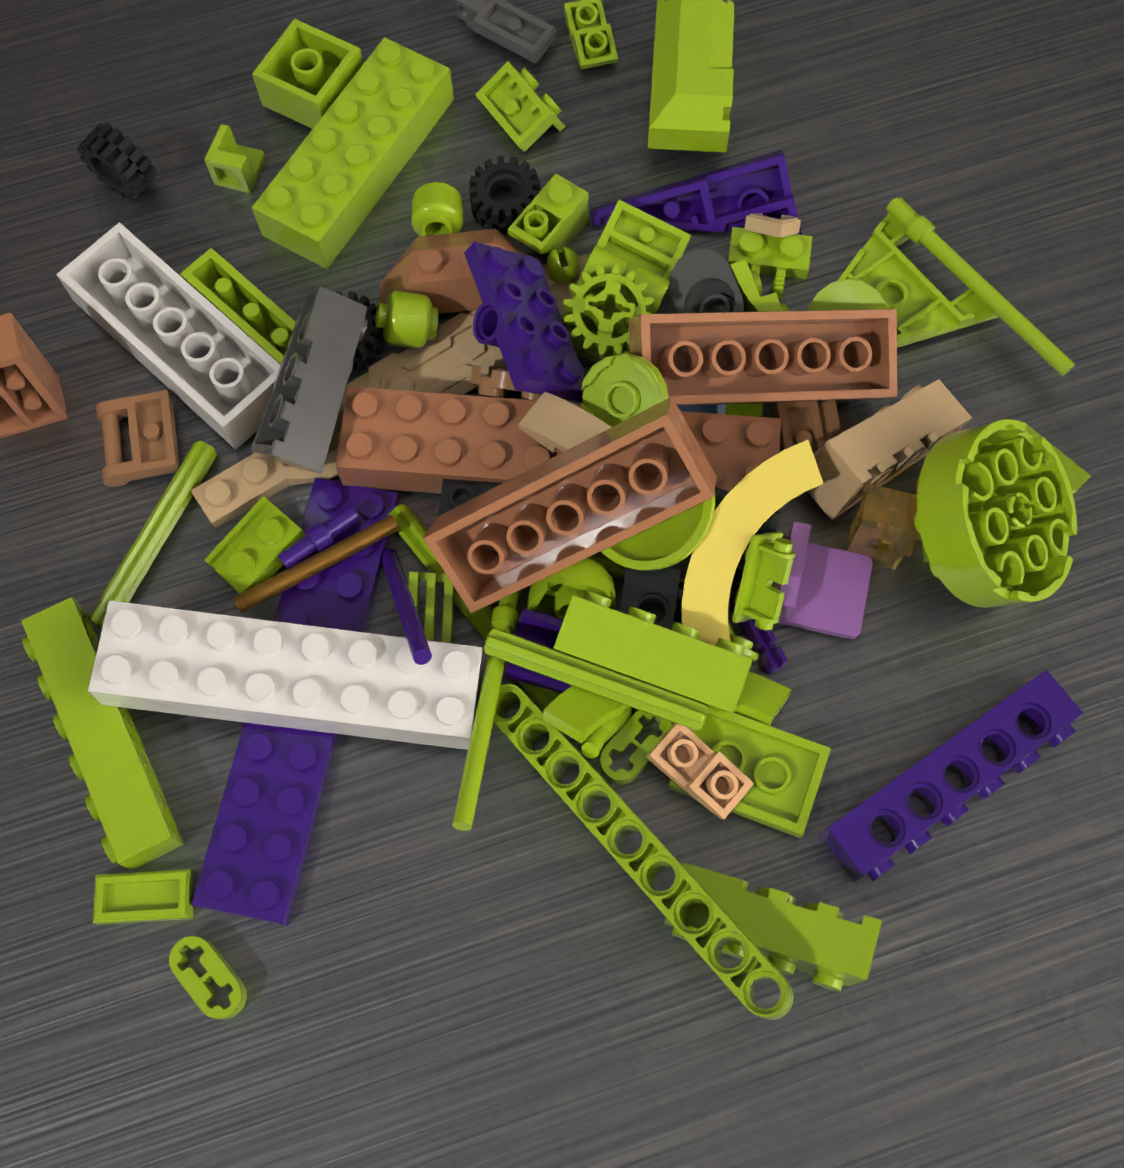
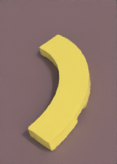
(733, 523)

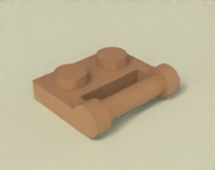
(151, 437)

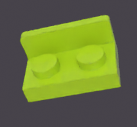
(518, 107)

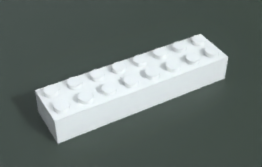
(285, 675)

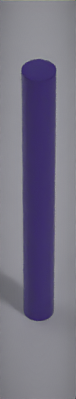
(406, 608)

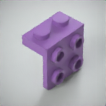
(824, 587)

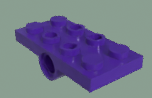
(523, 322)

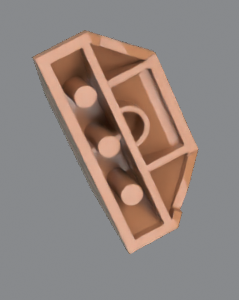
(440, 269)

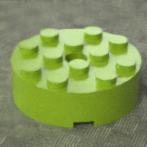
(996, 515)

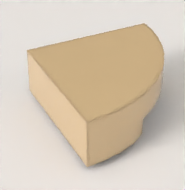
(772, 226)

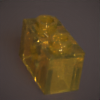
(884, 526)

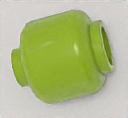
(436, 209)
(407, 319)

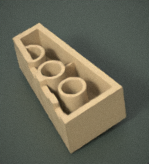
(885, 445)

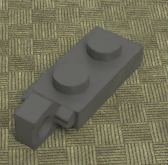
(508, 26)

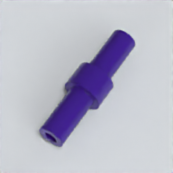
(319, 536)

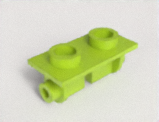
(766, 560)

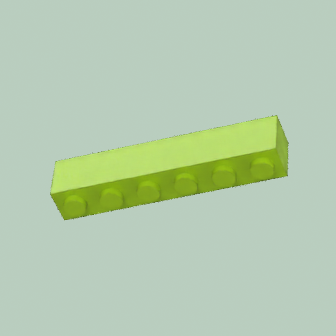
(102, 739)

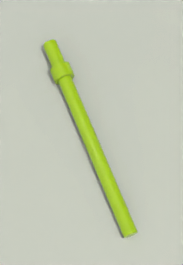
(922, 232)
(503, 618)

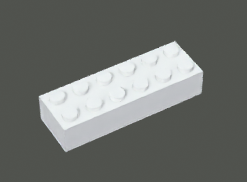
(174, 332)

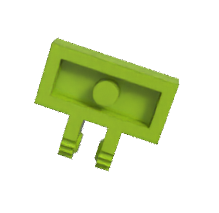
(772, 255)

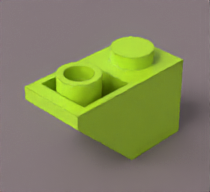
(552, 216)

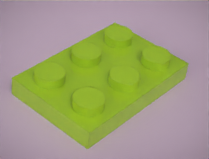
(779, 764)

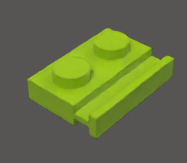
(251, 548)

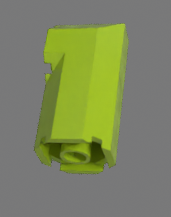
(692, 75)

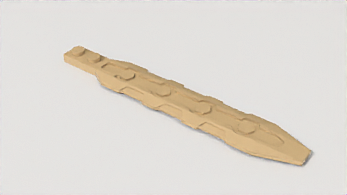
(435, 368)

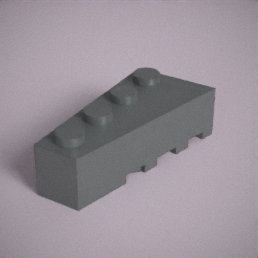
(311, 381)

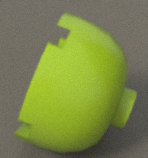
(555, 591)

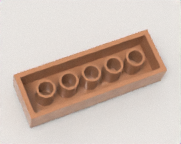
(771, 355)
(572, 506)

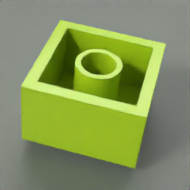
(305, 72)

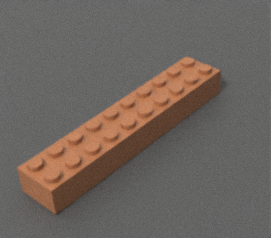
(425, 437)

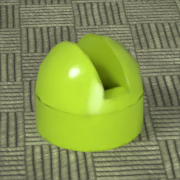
(563, 274)

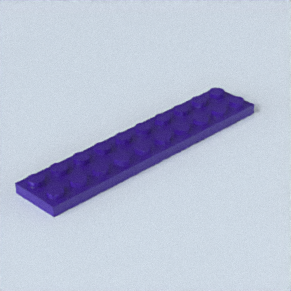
(281, 770)

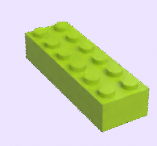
(354, 153)

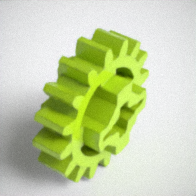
(593, 306)

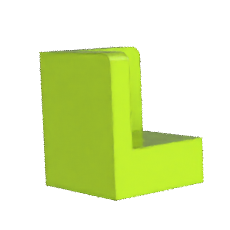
(233, 164)

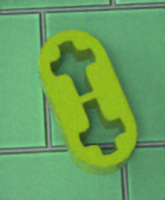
(627, 738)
(198, 985)

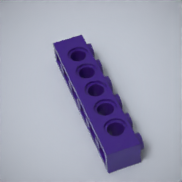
(1038, 701)

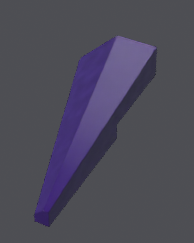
(717, 198)

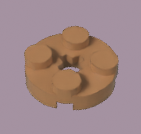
(496, 382)

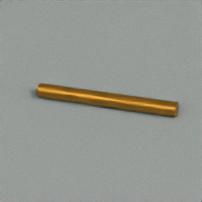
(315, 564)

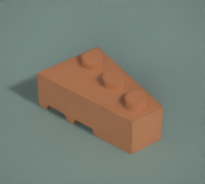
(28, 384)

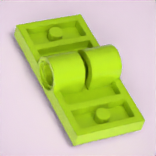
(637, 244)

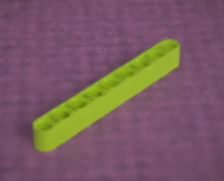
(648, 860)

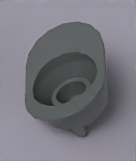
(704, 284)

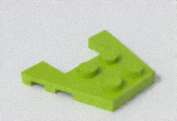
(918, 304)

